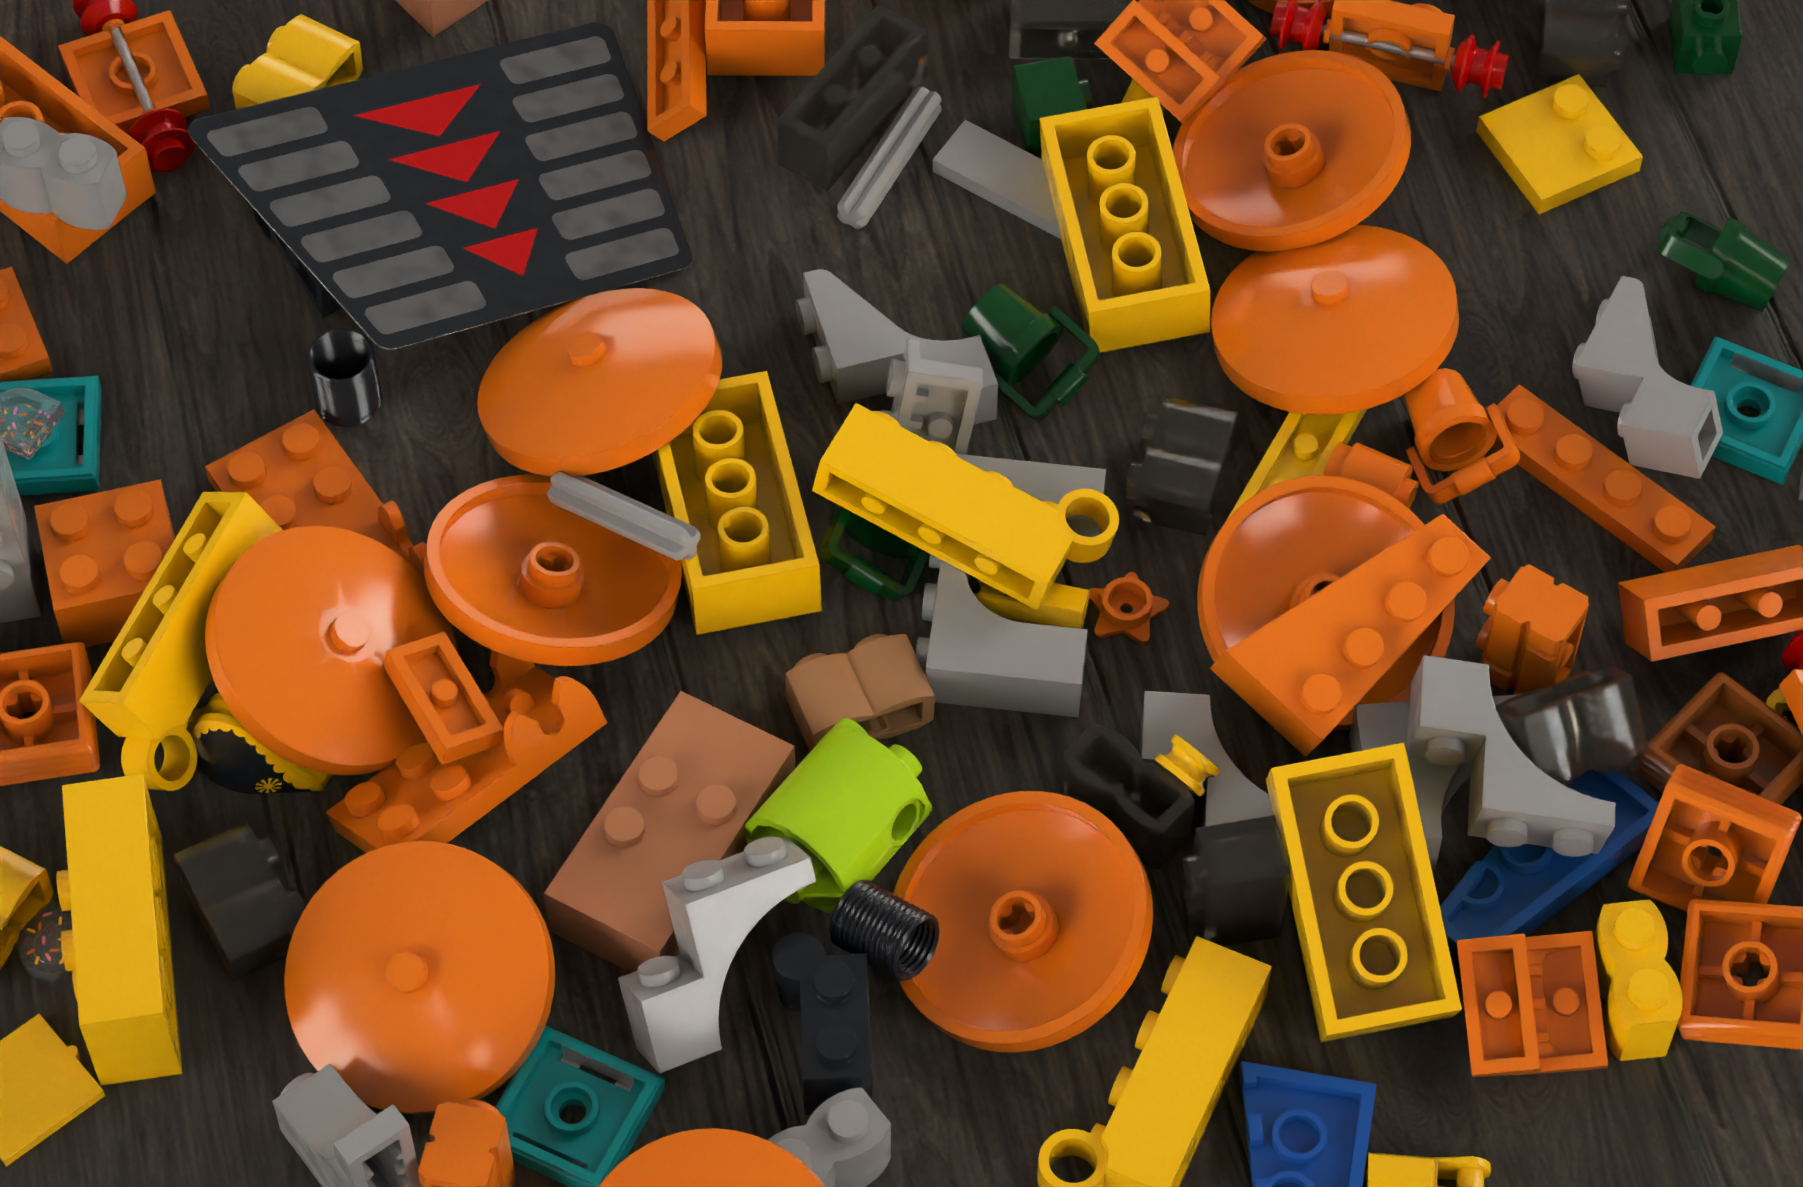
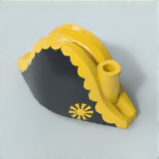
(240, 761)

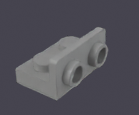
(934, 397)

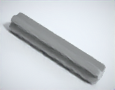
(889, 157)
(624, 516)

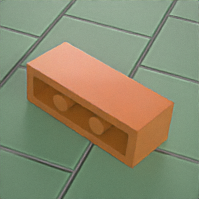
(1714, 604)

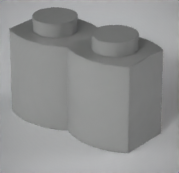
(59, 174)
(843, 1140)

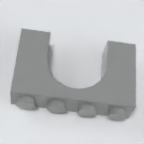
(999, 661)

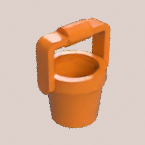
(1454, 435)

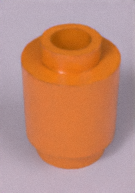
(1374, 469)

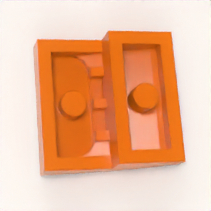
(1180, 49)
(1532, 1004)

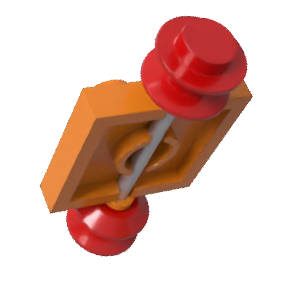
(1397, 38)
(137, 77)

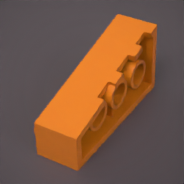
(1338, 643)

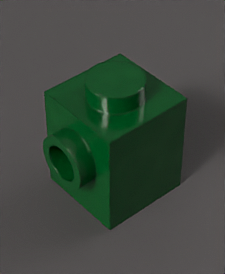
(1704, 36)
(1046, 90)

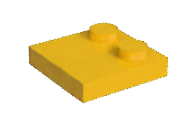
(1559, 144)

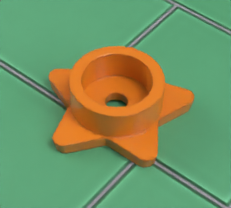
(1126, 592)

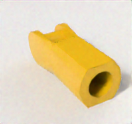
(1061, 607)
(1419, 1171)

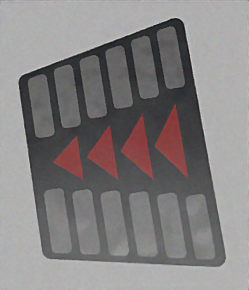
(461, 184)

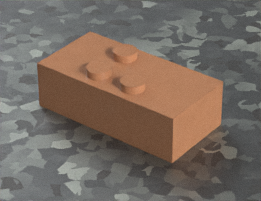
(671, 808)

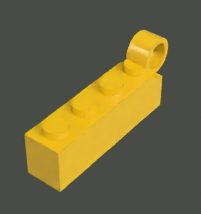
(958, 509)
(160, 655)
(1177, 1078)

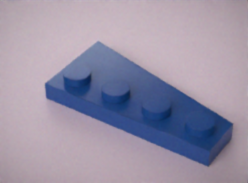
(1528, 884)
(1305, 1127)

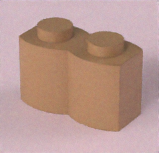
(872, 684)

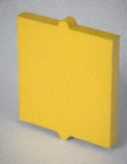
(39, 1087)

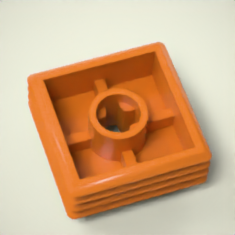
(63, 731)
(1705, 813)
(1722, 943)

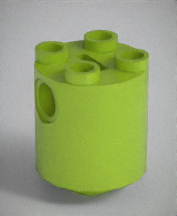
(845, 809)

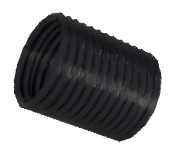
(342, 355)
(887, 928)

